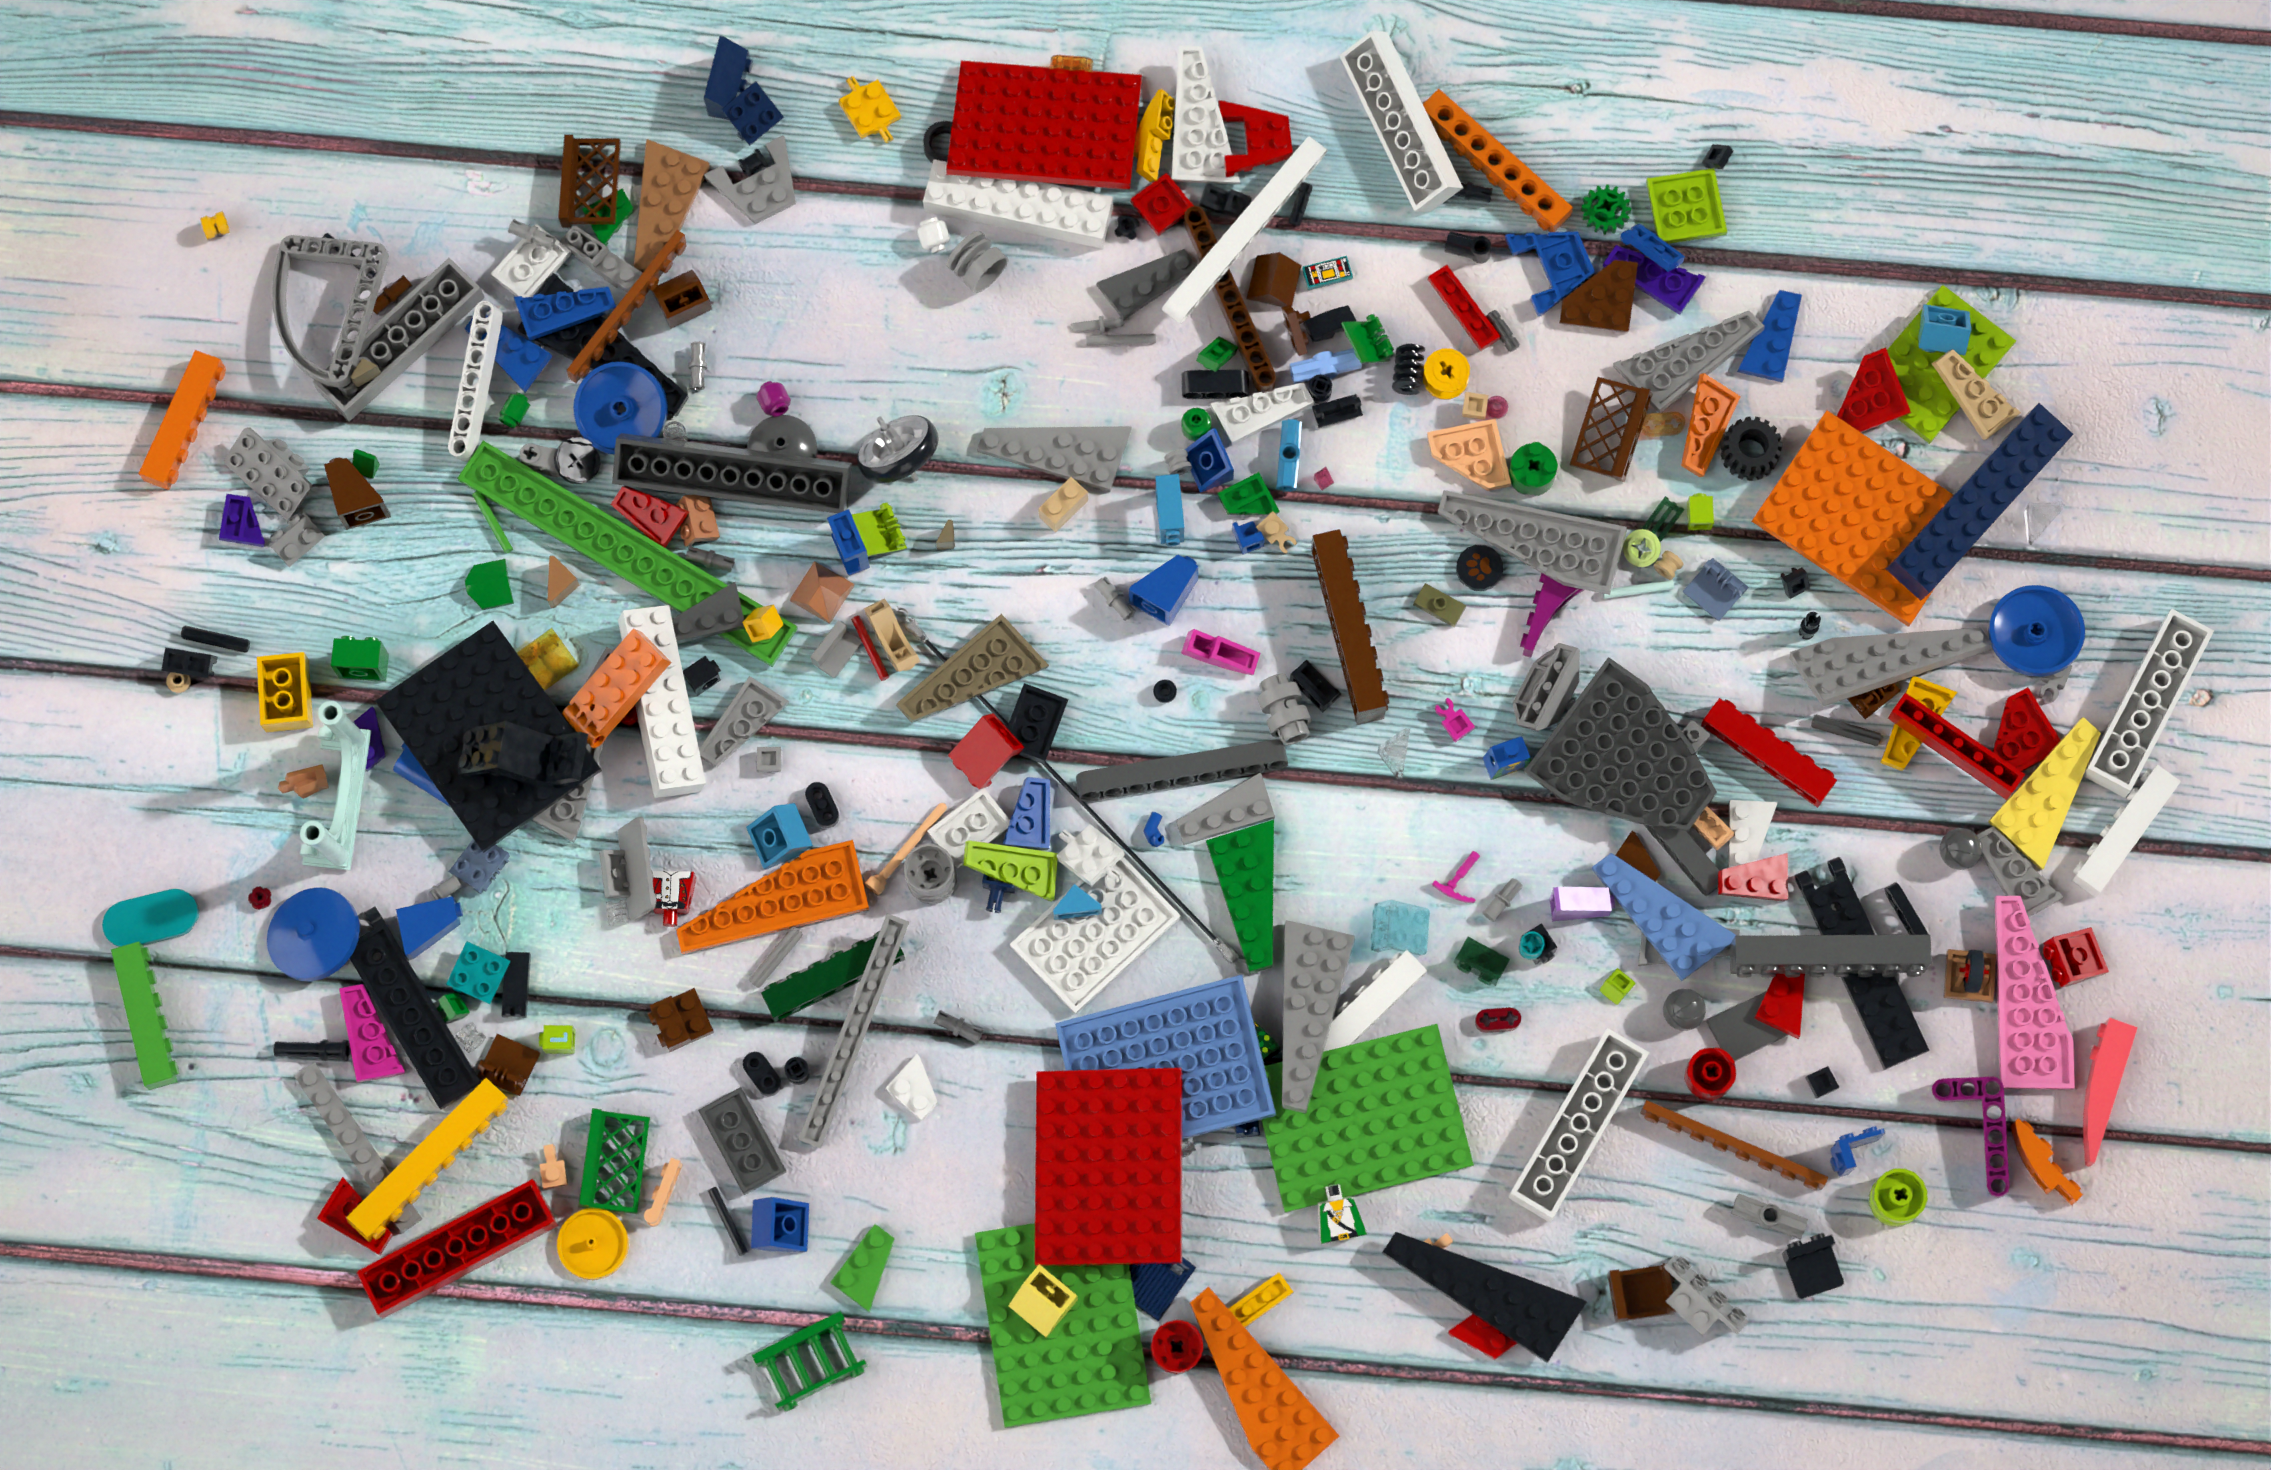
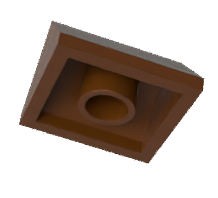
(1274, 279)

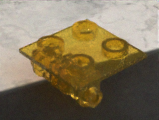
(548, 659)

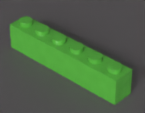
(144, 1015)

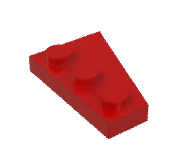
(649, 514)

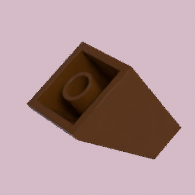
(353, 496)

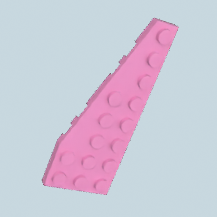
(2031, 1027)

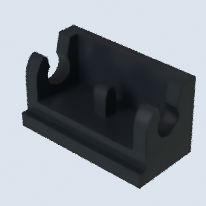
(188, 663)
(1314, 686)

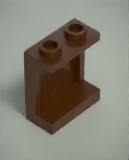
(1640, 1293)

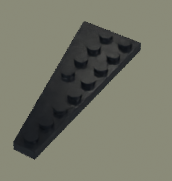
(573, 339)
(1513, 1305)

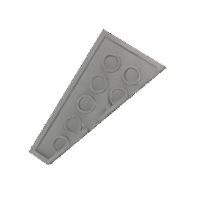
(1676, 365)
(1082, 453)

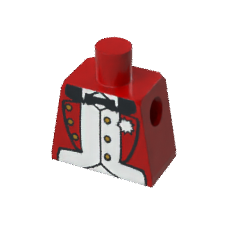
(673, 894)

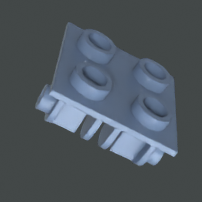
(1715, 589)
(478, 867)

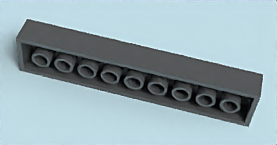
(731, 473)

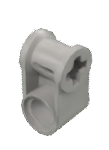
(543, 460)

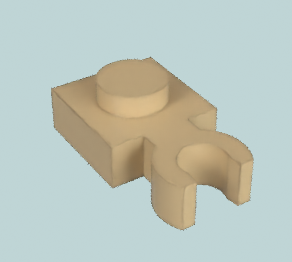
(1274, 529)

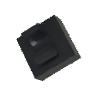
(1795, 582)

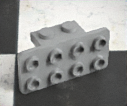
(270, 471)
(628, 870)
(1700, 1302)

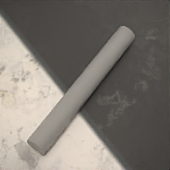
(1121, 339)

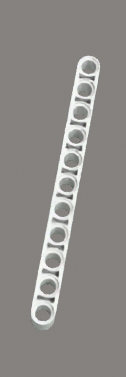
(1244, 230)

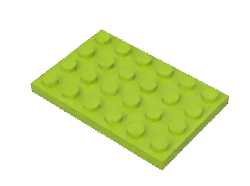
(1925, 391)

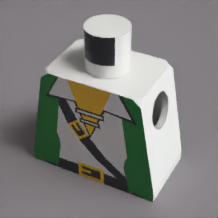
(1338, 1217)

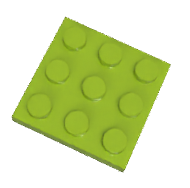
(1686, 206)

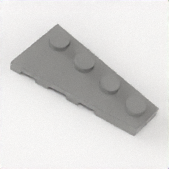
(742, 719)
(1231, 811)

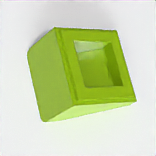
(1617, 986)

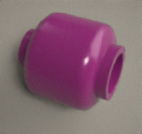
(773, 398)

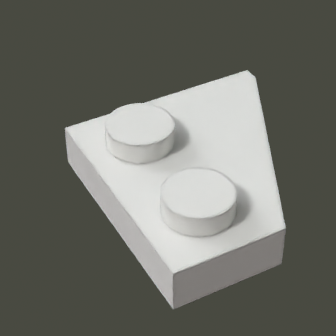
(914, 1089)

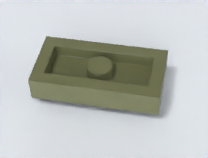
(1439, 605)

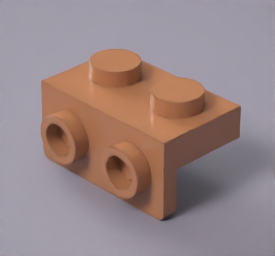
(700, 521)

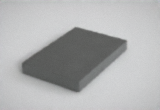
(1739, 1031)

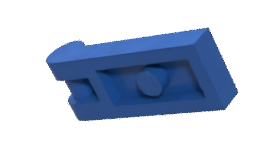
(1652, 247)

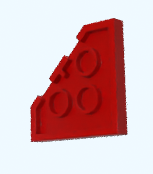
(1874, 394)
(2024, 732)

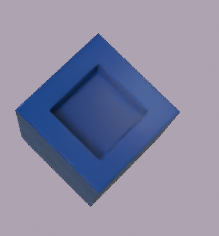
(1247, 537)

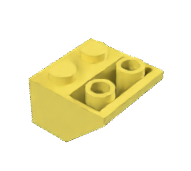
(1043, 1301)

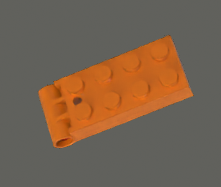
(615, 687)

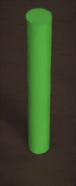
(492, 521)

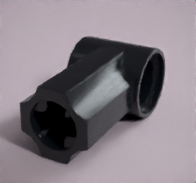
(1466, 245)

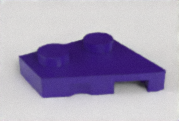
(240, 522)
(376, 751)

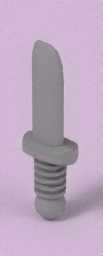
(1097, 324)

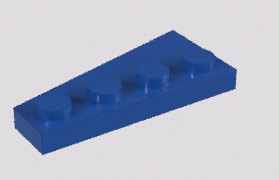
(558, 311)

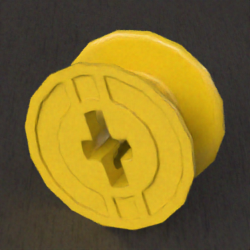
(1449, 361)

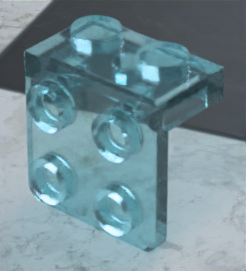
(1400, 927)

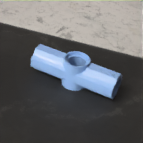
(1326, 364)

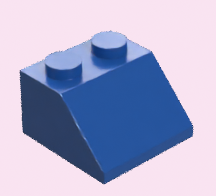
(780, 1225)

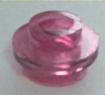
(1494, 413)

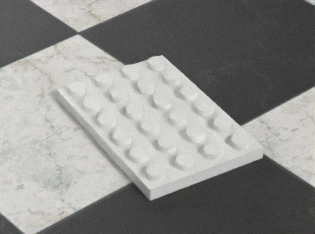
(1089, 952)

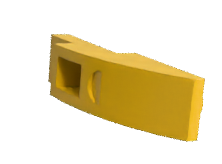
(1152, 131)

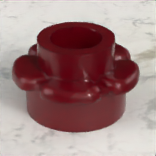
(264, 902)

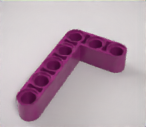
(1989, 1124)

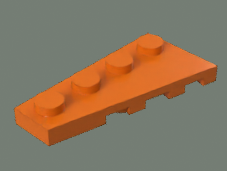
(1709, 419)

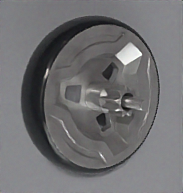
(897, 449)

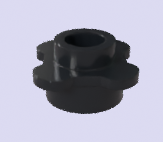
(1124, 221)

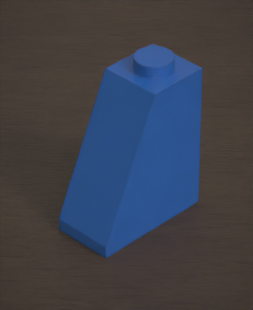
(427, 923)

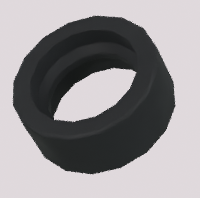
(932, 131)

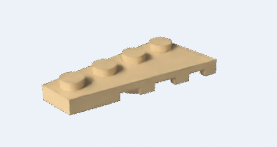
(1979, 401)

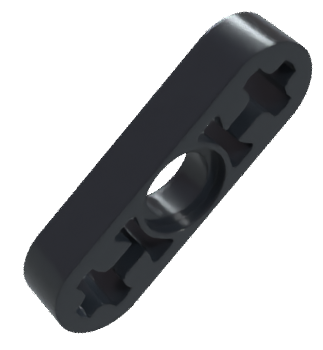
(1904, 910)

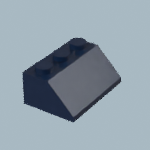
(726, 76)

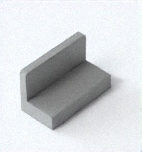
(835, 650)

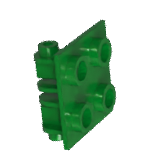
(1367, 340)

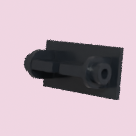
(1337, 410)

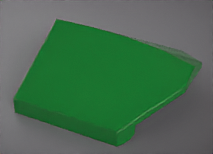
(489, 584)

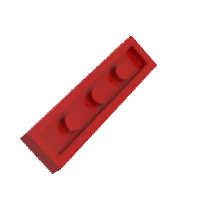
(1463, 307)

